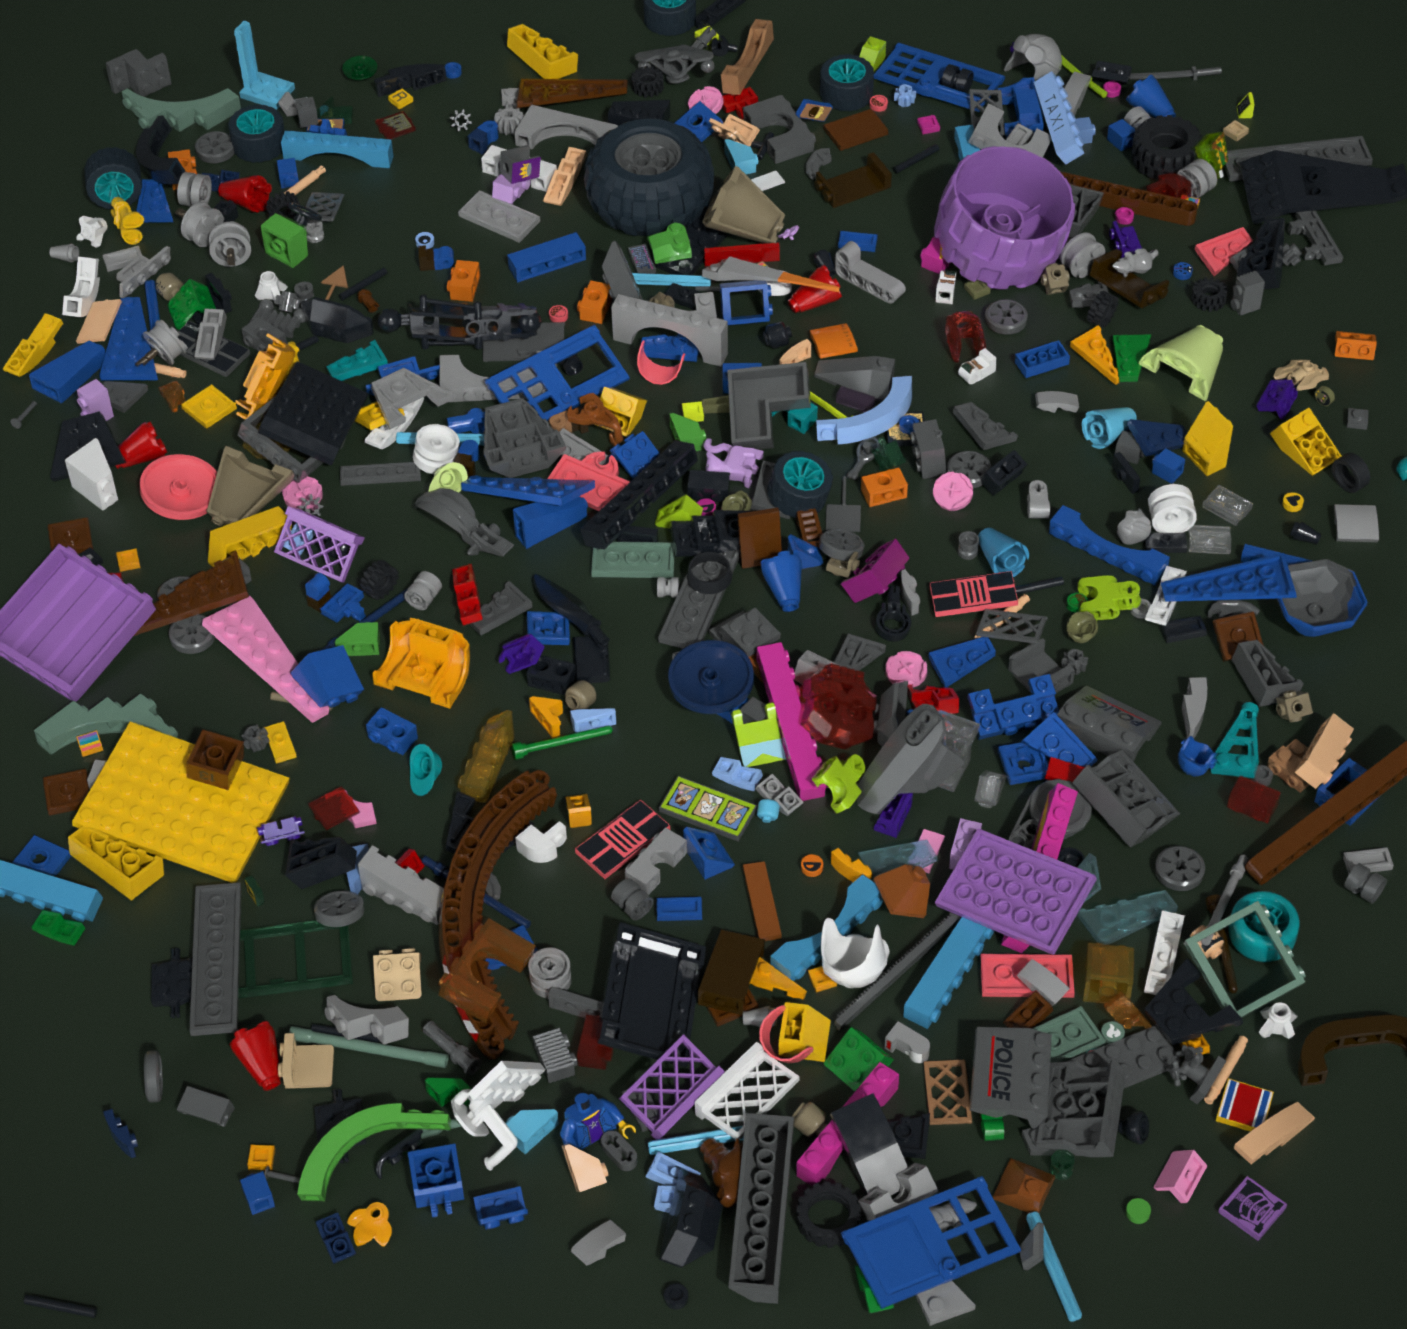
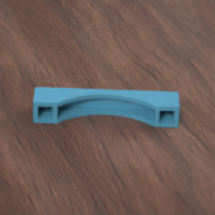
(370, 150)
(797, 956)

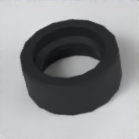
(1358, 468)

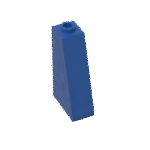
(68, 372)
(542, 520)

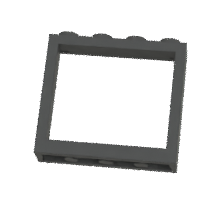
(272, 451)

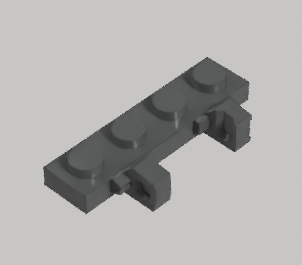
(1322, 243)

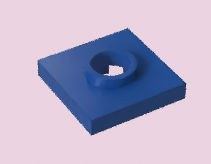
(704, 129)
(548, 620)
(1017, 752)
(55, 860)

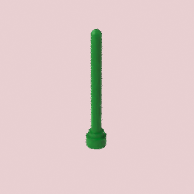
(520, 749)

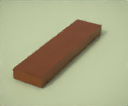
(762, 901)

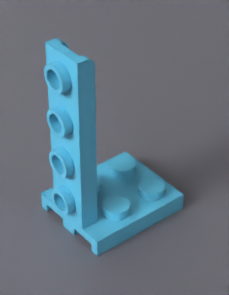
(257, 86)

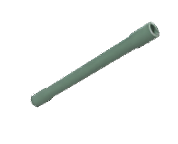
(426, 1057)

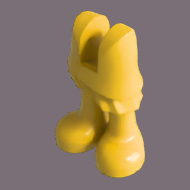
(127, 221)

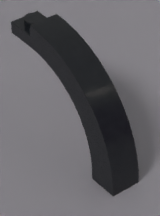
(147, 152)

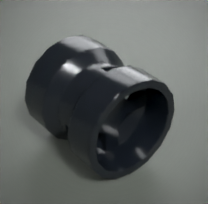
(572, 365)

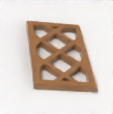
(933, 1103)

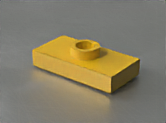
(280, 742)

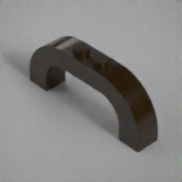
(1346, 1034)

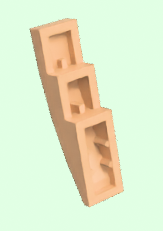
(565, 176)
(1274, 1132)

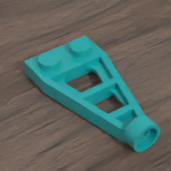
(1239, 764)

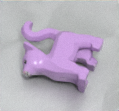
(736, 461)

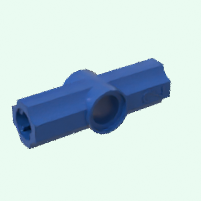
(473, 422)

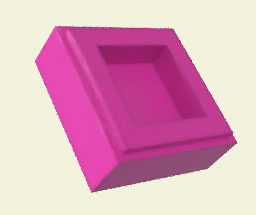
(928, 124)

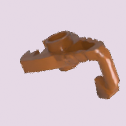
(596, 414)

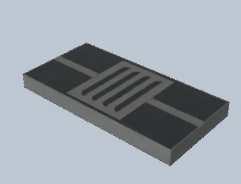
(228, 356)

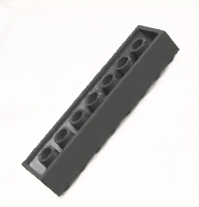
(761, 1207)

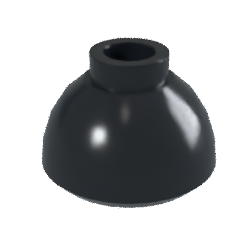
(1135, 1127)

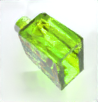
(1214, 151)

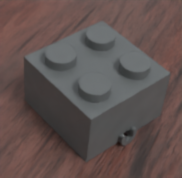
(928, 449)

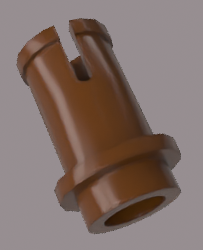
(366, 298)

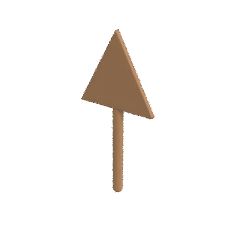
(335, 279)

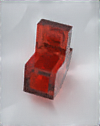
(1172, 185)

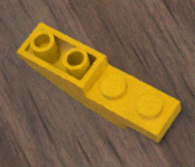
(34, 349)

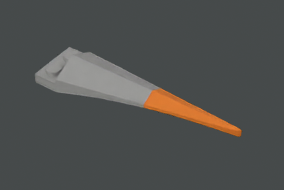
(742, 270)

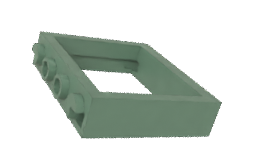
(1274, 935)

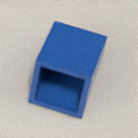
(328, 677)

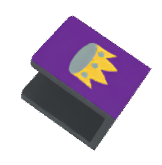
(518, 166)

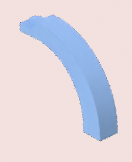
(873, 421)

